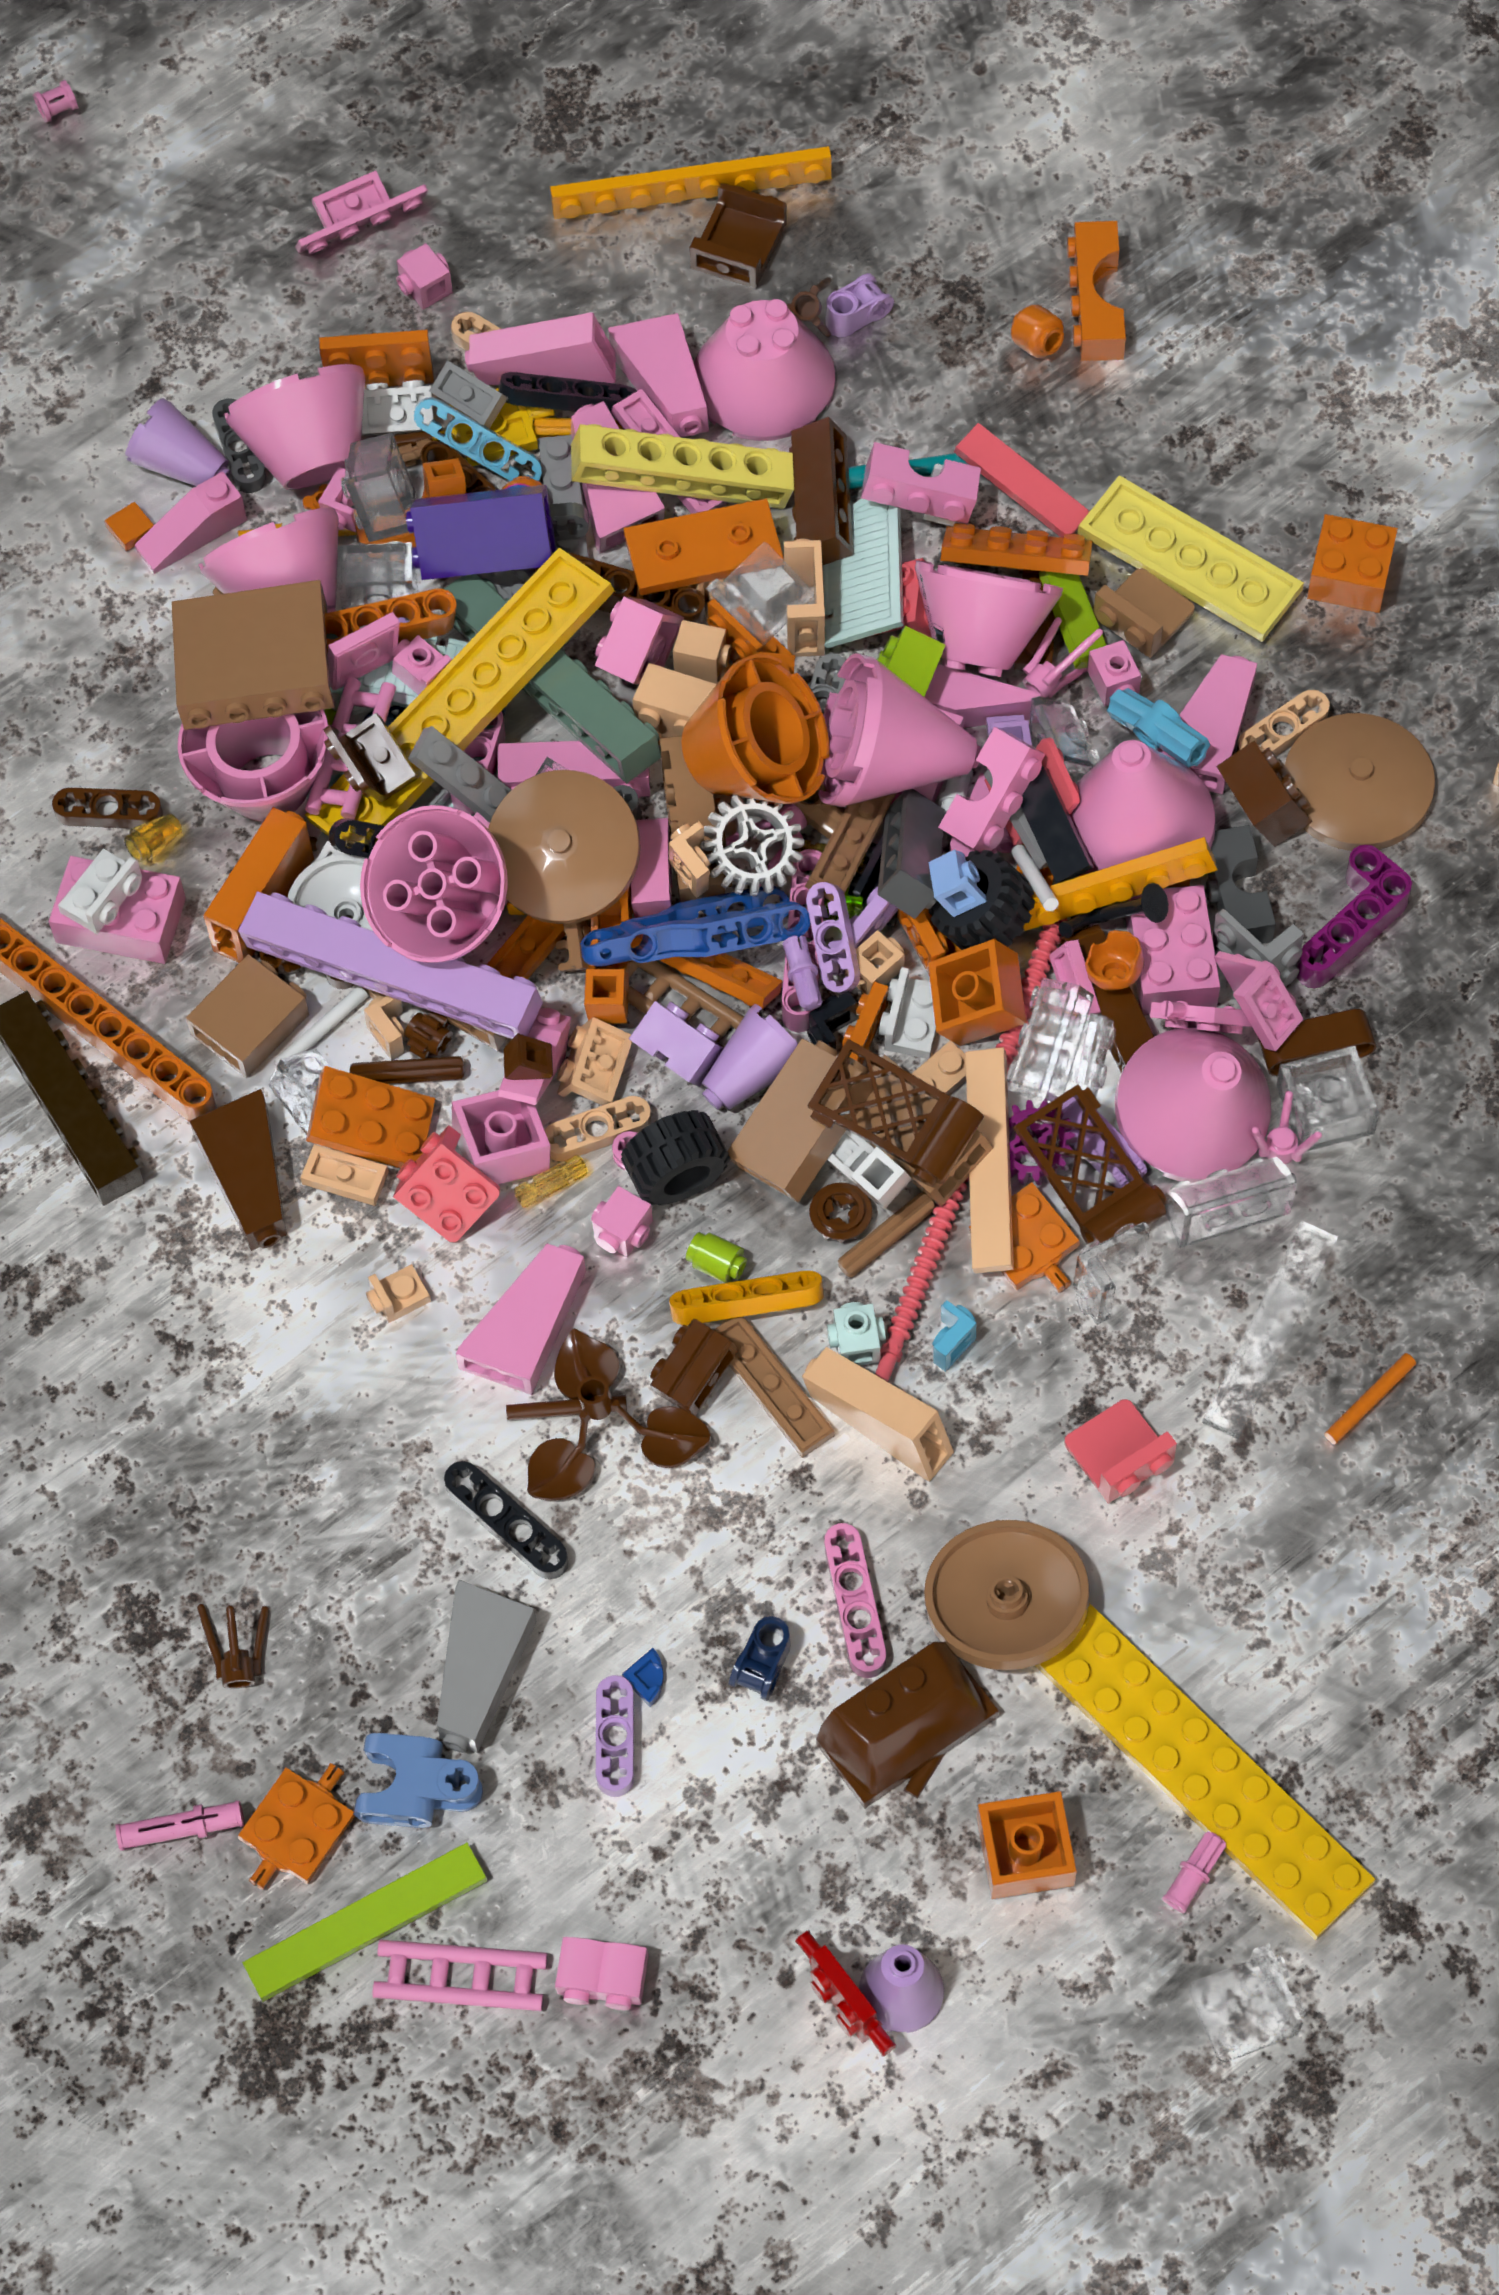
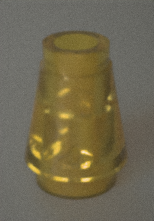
(152, 837)

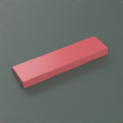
(1021, 481)

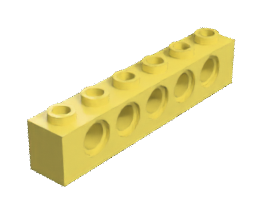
(681, 466)

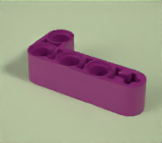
(1348, 923)

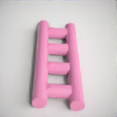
(350, 697)
(441, 1956)

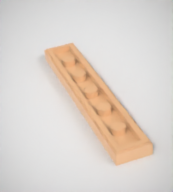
(992, 1176)

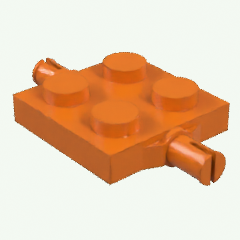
(1039, 1240)
(296, 1826)

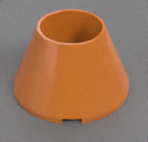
(758, 735)

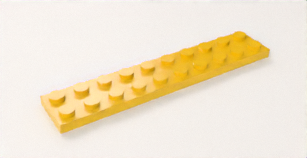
(486, 675)
(1207, 1775)

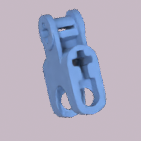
(420, 1783)

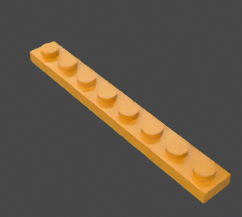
(690, 182)

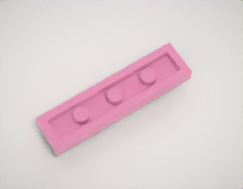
(642, 415)

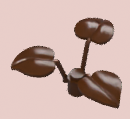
(585, 1372)

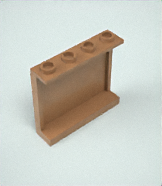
(251, 655)

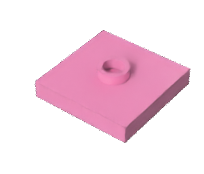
(363, 650)

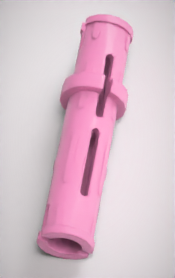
(180, 1825)

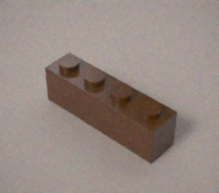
(822, 488)

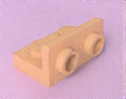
(688, 857)
(594, 1061)

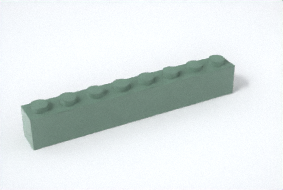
(568, 691)

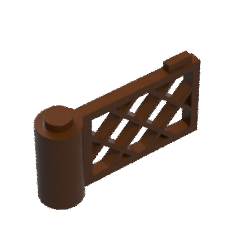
(938, 1141)
(1132, 1203)

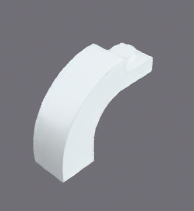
(869, 1169)

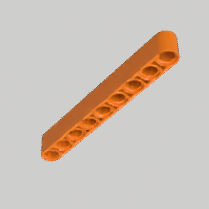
(99, 1022)

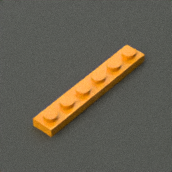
(1125, 881)

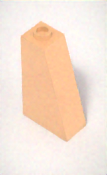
(880, 1412)

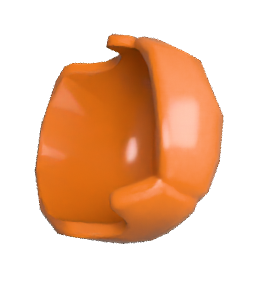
(1116, 961)

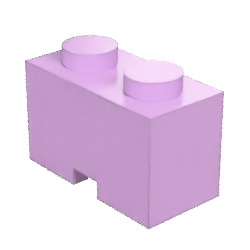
(668, 1034)

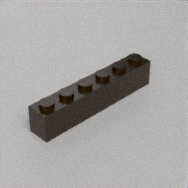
(67, 1099)

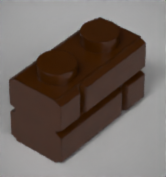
(692, 1366)

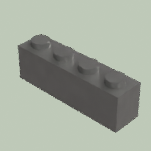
(908, 845)

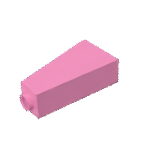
(557, 348)
(659, 362)
(608, 506)
(1219, 713)
(525, 1322)

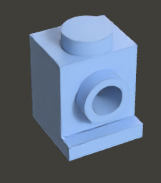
(956, 883)

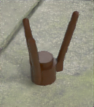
(808, 306)
(237, 1668)

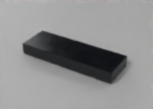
(1054, 829)

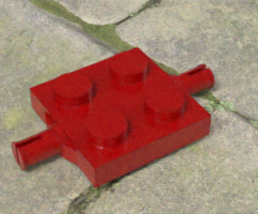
(834, 1984)

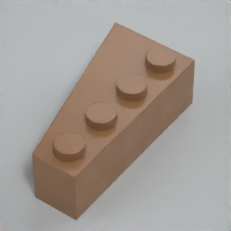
(687, 804)

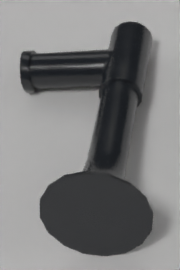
(1151, 903)

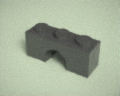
(1235, 860)

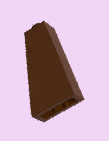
(243, 1162)

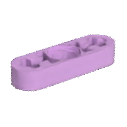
(827, 966)
(603, 1707)

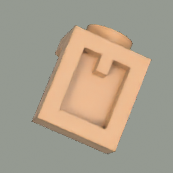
(384, 1026)
(397, 1293)

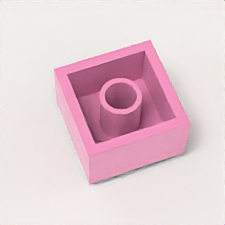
(638, 636)
(501, 1136)

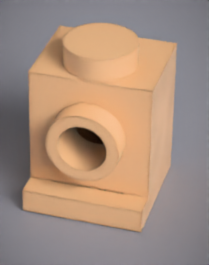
(882, 952)

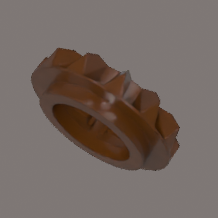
(846, 1197)

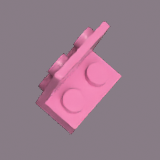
(1261, 997)

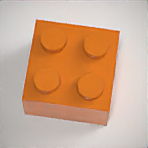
(1352, 563)
(977, 992)
(1026, 1845)

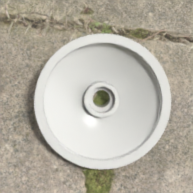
(332, 886)

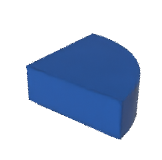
(646, 1677)

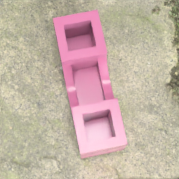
(894, 483)
(1012, 768)

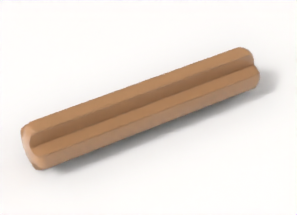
(886, 1234)

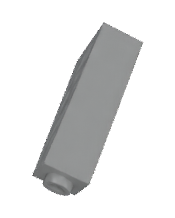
(480, 1661)

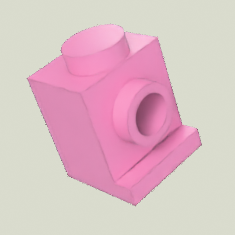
(417, 673)

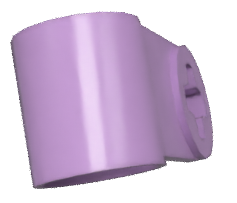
(856, 306)

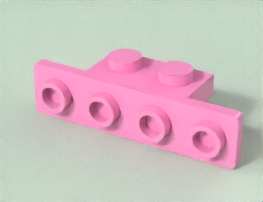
(354, 205)

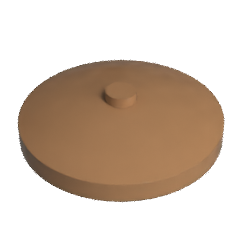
(1362, 780)
(566, 846)
(1007, 1594)

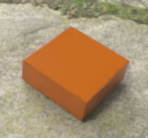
(128, 525)

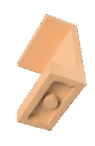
(806, 621)

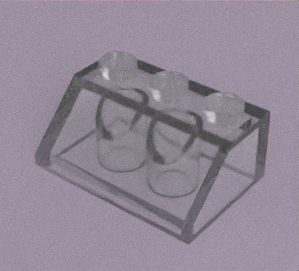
(1050, 1040)
(1230, 1200)

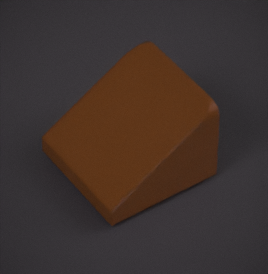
(527, 1059)

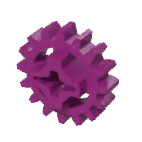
(1042, 1132)

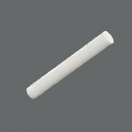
(1034, 877)
(326, 1023)

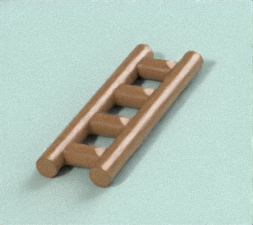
(695, 996)

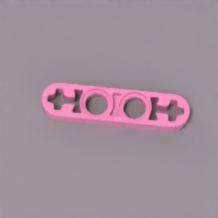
(854, 1600)

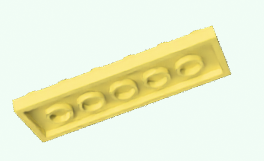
(1191, 558)

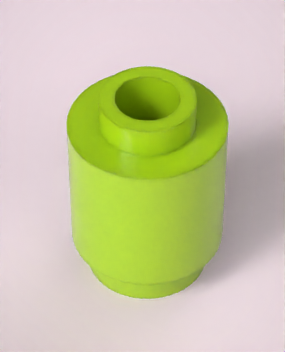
(716, 1257)

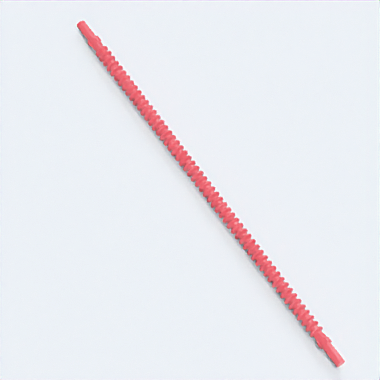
(892, 1350)

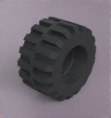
(998, 918)
(675, 1157)

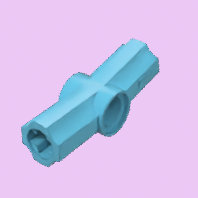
(1158, 726)

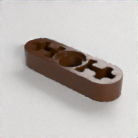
(96, 797)

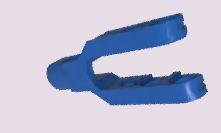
(679, 933)

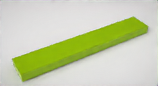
(364, 1922)

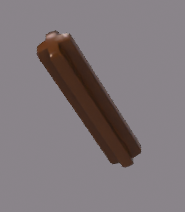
(411, 1069)

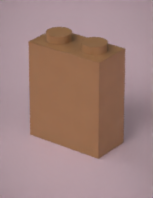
(248, 1015)

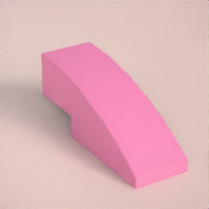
(653, 878)

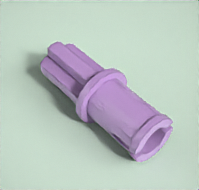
(802, 972)

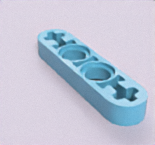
(480, 437)

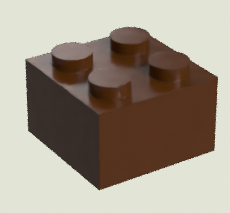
(1266, 792)

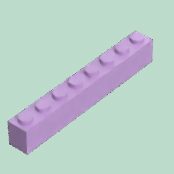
(359, 957)

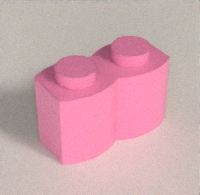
(601, 1972)

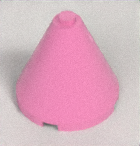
(887, 737)
(1140, 805)
(1192, 1103)

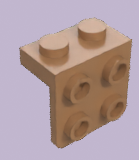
(1142, 611)

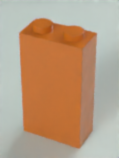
(267, 866)

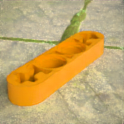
(746, 1297)

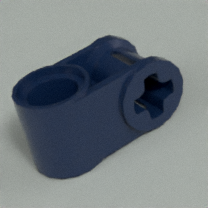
(761, 1665)

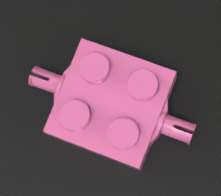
(1185, 1016)

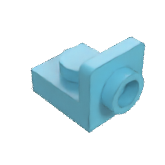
(953, 1341)

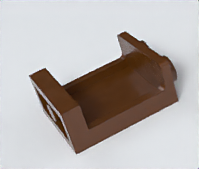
(739, 236)

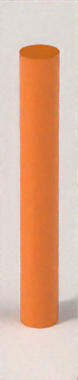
(1370, 1398)

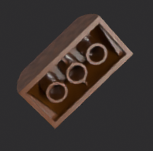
(904, 1722)

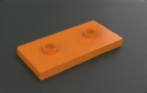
(698, 545)

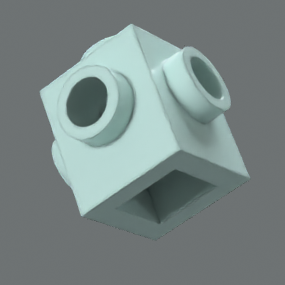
(857, 1333)

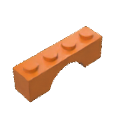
(1100, 324)
(609, 985)

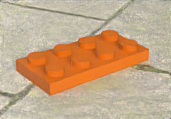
(1016, 550)

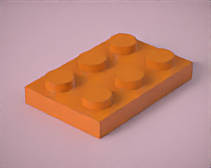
(383, 356)
(369, 1118)

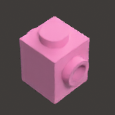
(424, 276)
(1113, 669)
(622, 1222)

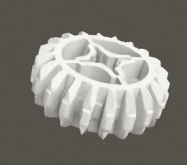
(756, 859)

